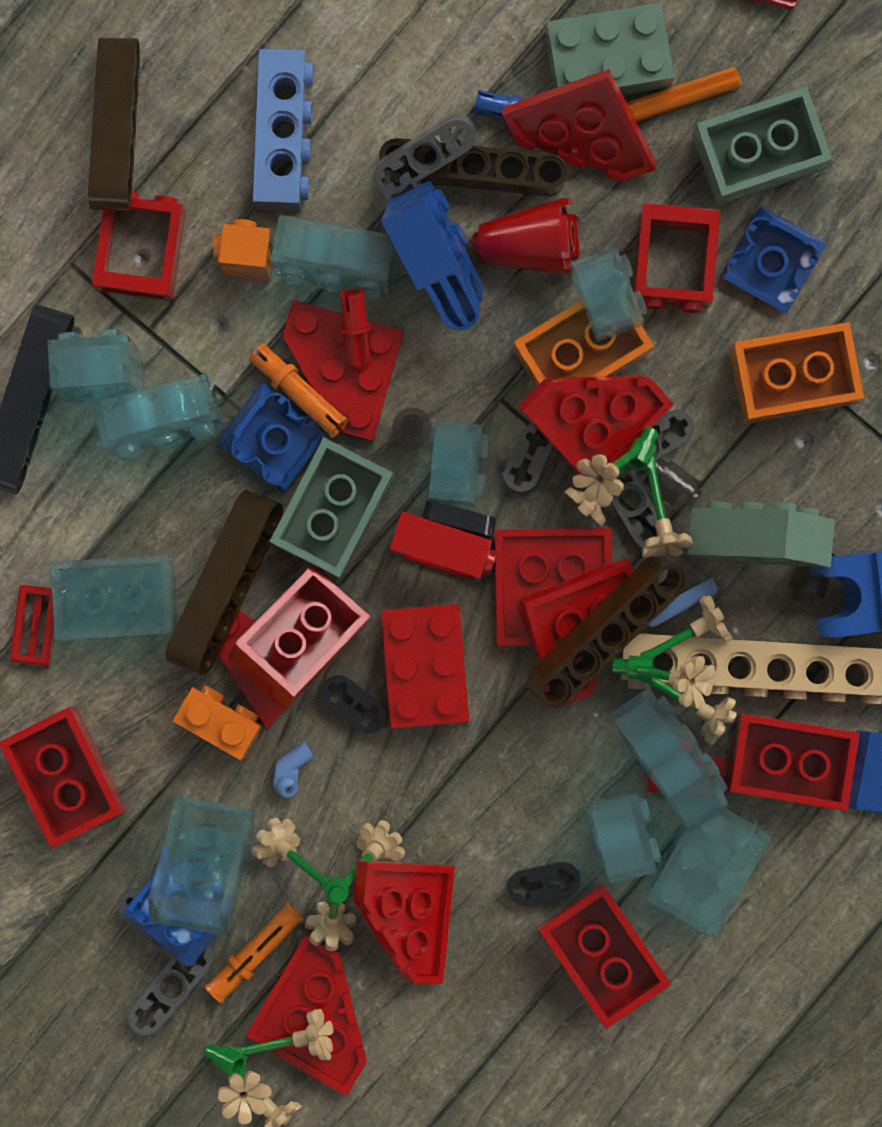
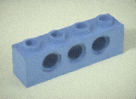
(275, 70)

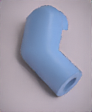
(287, 768)

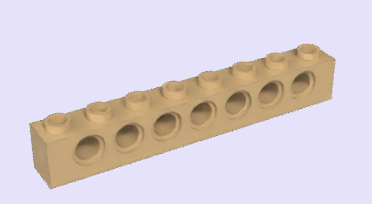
(759, 655)

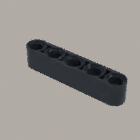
(28, 395)

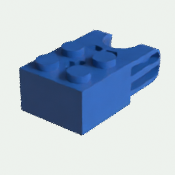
(435, 253)
(863, 586)

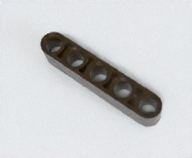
(114, 124)
(491, 177)
(224, 583)
(625, 627)

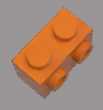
(244, 250)
(218, 723)

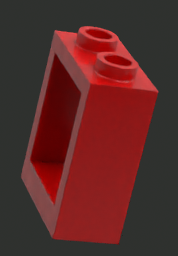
(681, 219)
(135, 285)
(442, 547)

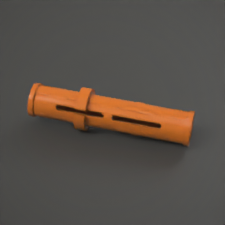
(286, 379)
(221, 986)

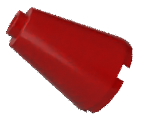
(531, 239)

